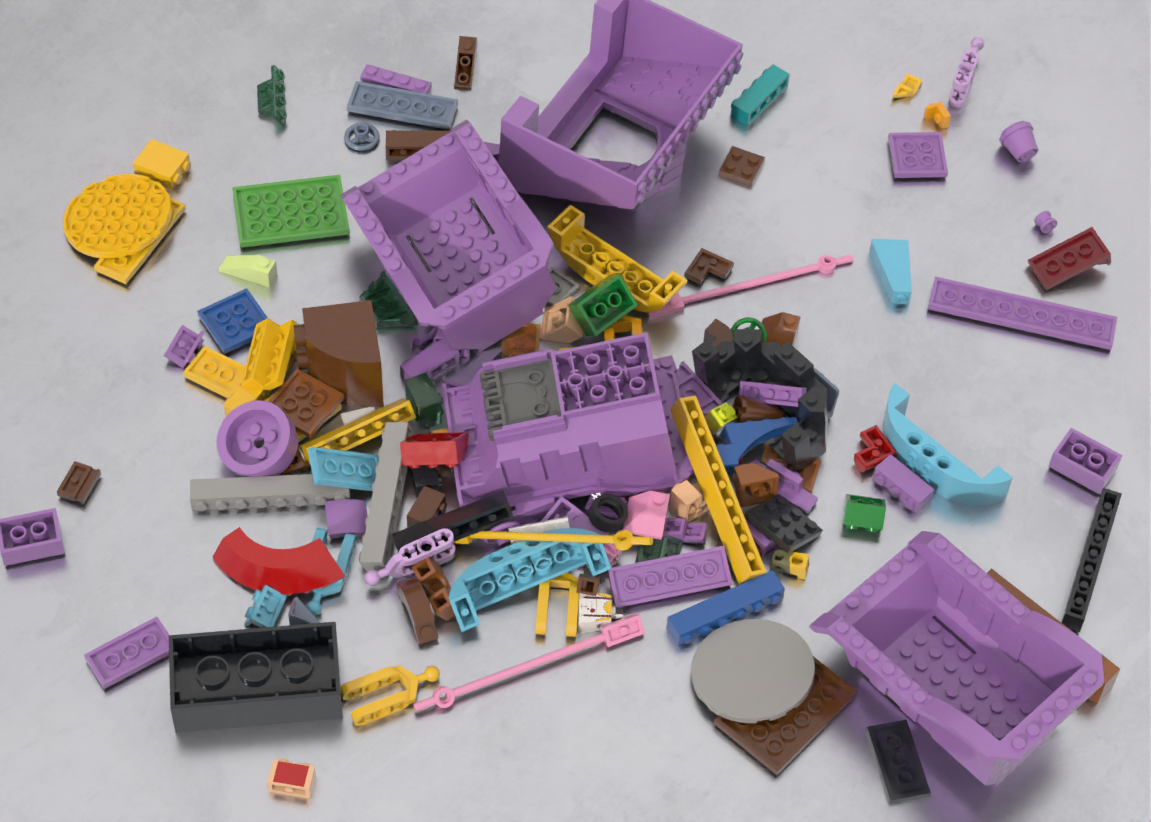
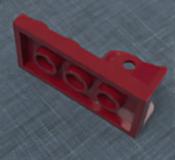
(1070, 258)

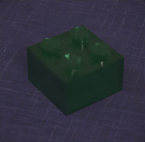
(424, 399)

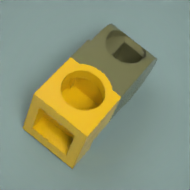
(791, 563)

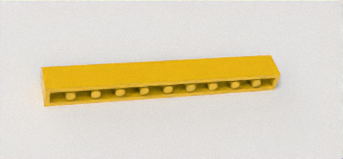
(717, 489)

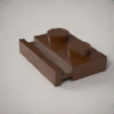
(78, 482)

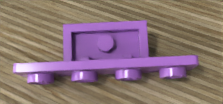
(790, 486)

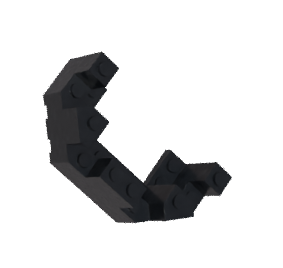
(769, 363)

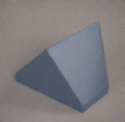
(300, 614)

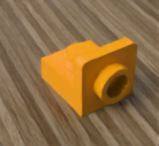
(939, 113)

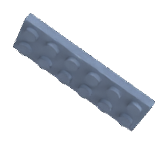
(402, 105)

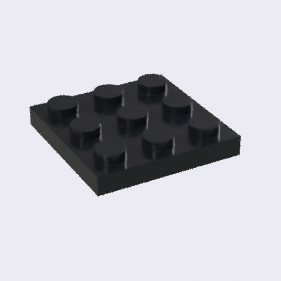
(783, 523)

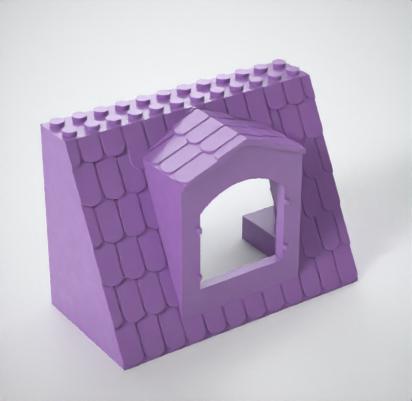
(640, 66)

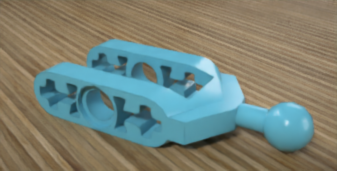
(343, 561)

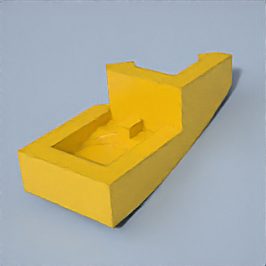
(907, 87)

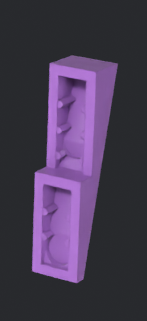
(530, 510)

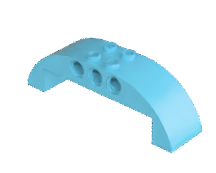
(936, 464)
(519, 569)

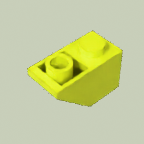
(720, 416)

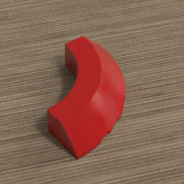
(282, 569)

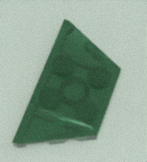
(388, 304)

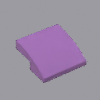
(346, 517)

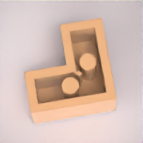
(687, 501)

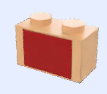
(291, 778)

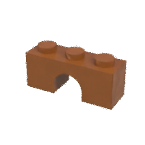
(433, 578)

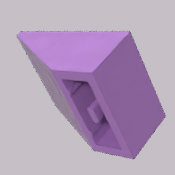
(576, 518)

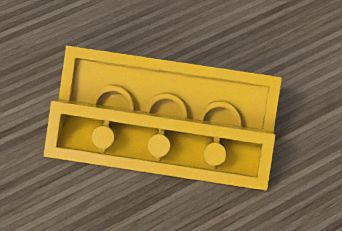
(268, 355)

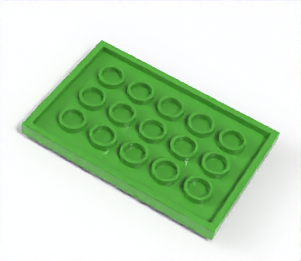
(290, 211)

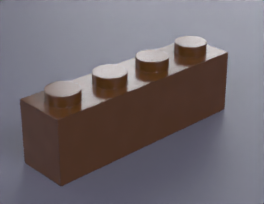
(406, 143)

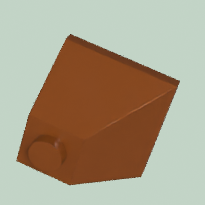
(782, 328)
(754, 484)

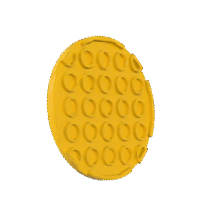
(117, 216)

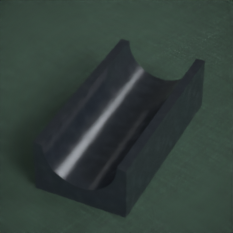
(254, 677)

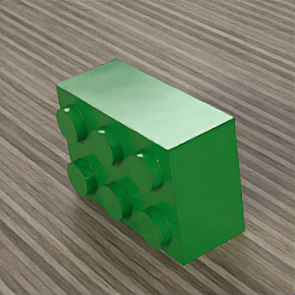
(603, 305)

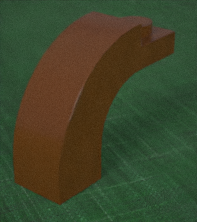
(419, 609)

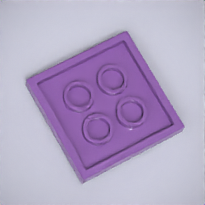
(917, 155)

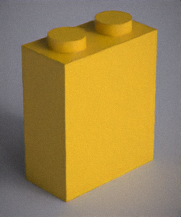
(162, 163)

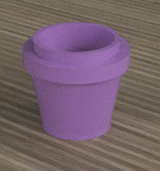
(1020, 141)

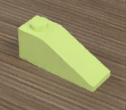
(251, 268)

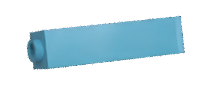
(893, 267)

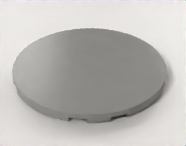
(753, 670)

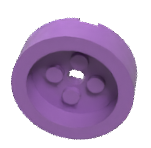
(249, 425)

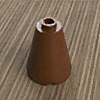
(753, 410)

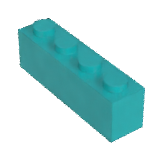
(759, 94)

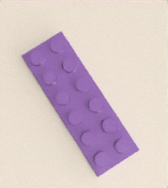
(669, 577)

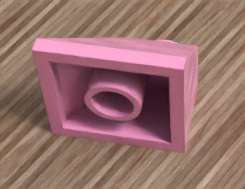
(647, 514)

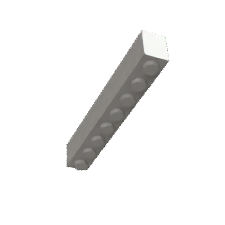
(261, 492)
(385, 498)

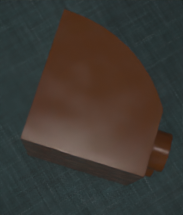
(342, 351)

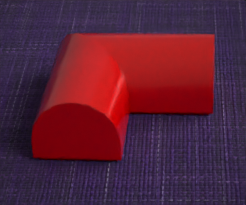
(877, 450)

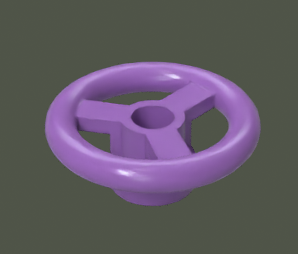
(504, 528)

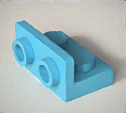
(265, 607)

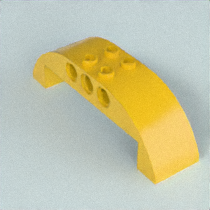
(597, 259)

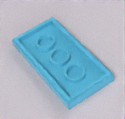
(343, 468)

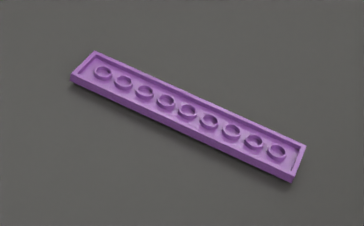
(1023, 313)

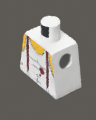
(596, 612)

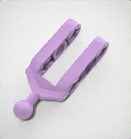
(965, 71)
(398, 563)

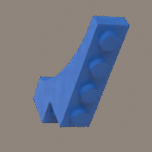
(742, 437)

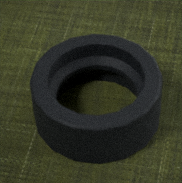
(605, 524)

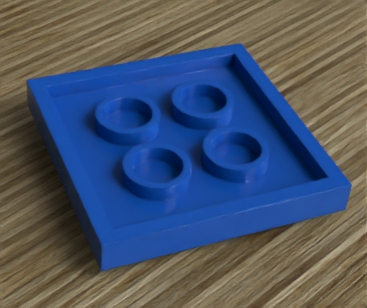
(232, 320)

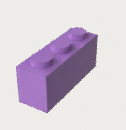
(433, 361)
(903, 483)

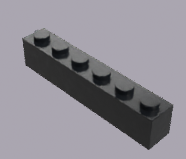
(461, 521)

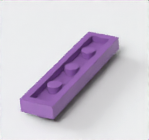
(388, 78)
(772, 393)

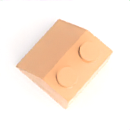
(560, 323)

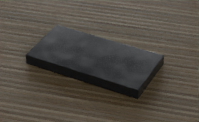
(898, 761)

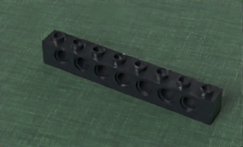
(1091, 559)

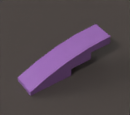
(686, 531)

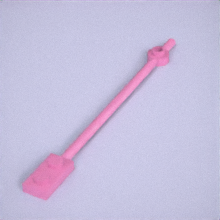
(677, 303)
(611, 634)

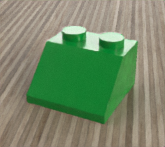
(864, 512)

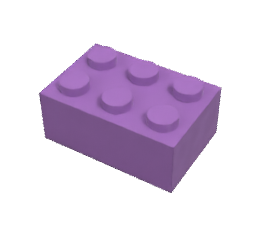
(1085, 460)
(30, 537)

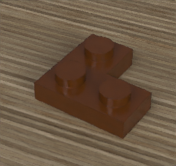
(708, 262)

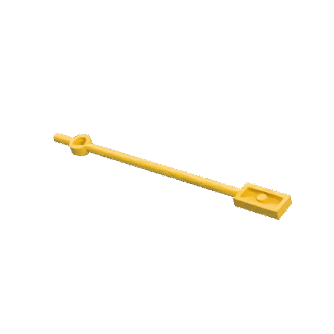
(622, 540)

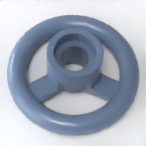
(361, 134)

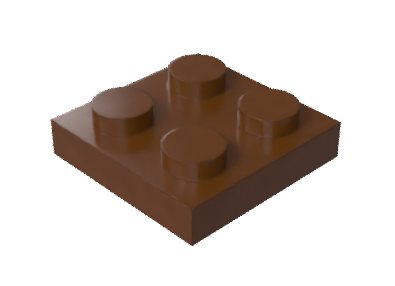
(741, 166)

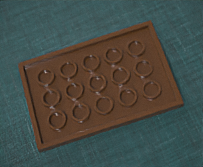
(782, 739)

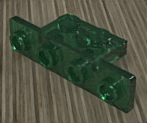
(272, 96)

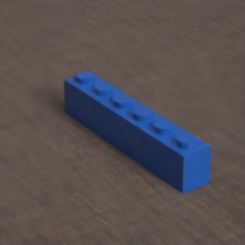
(725, 608)

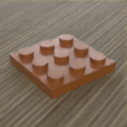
(306, 401)

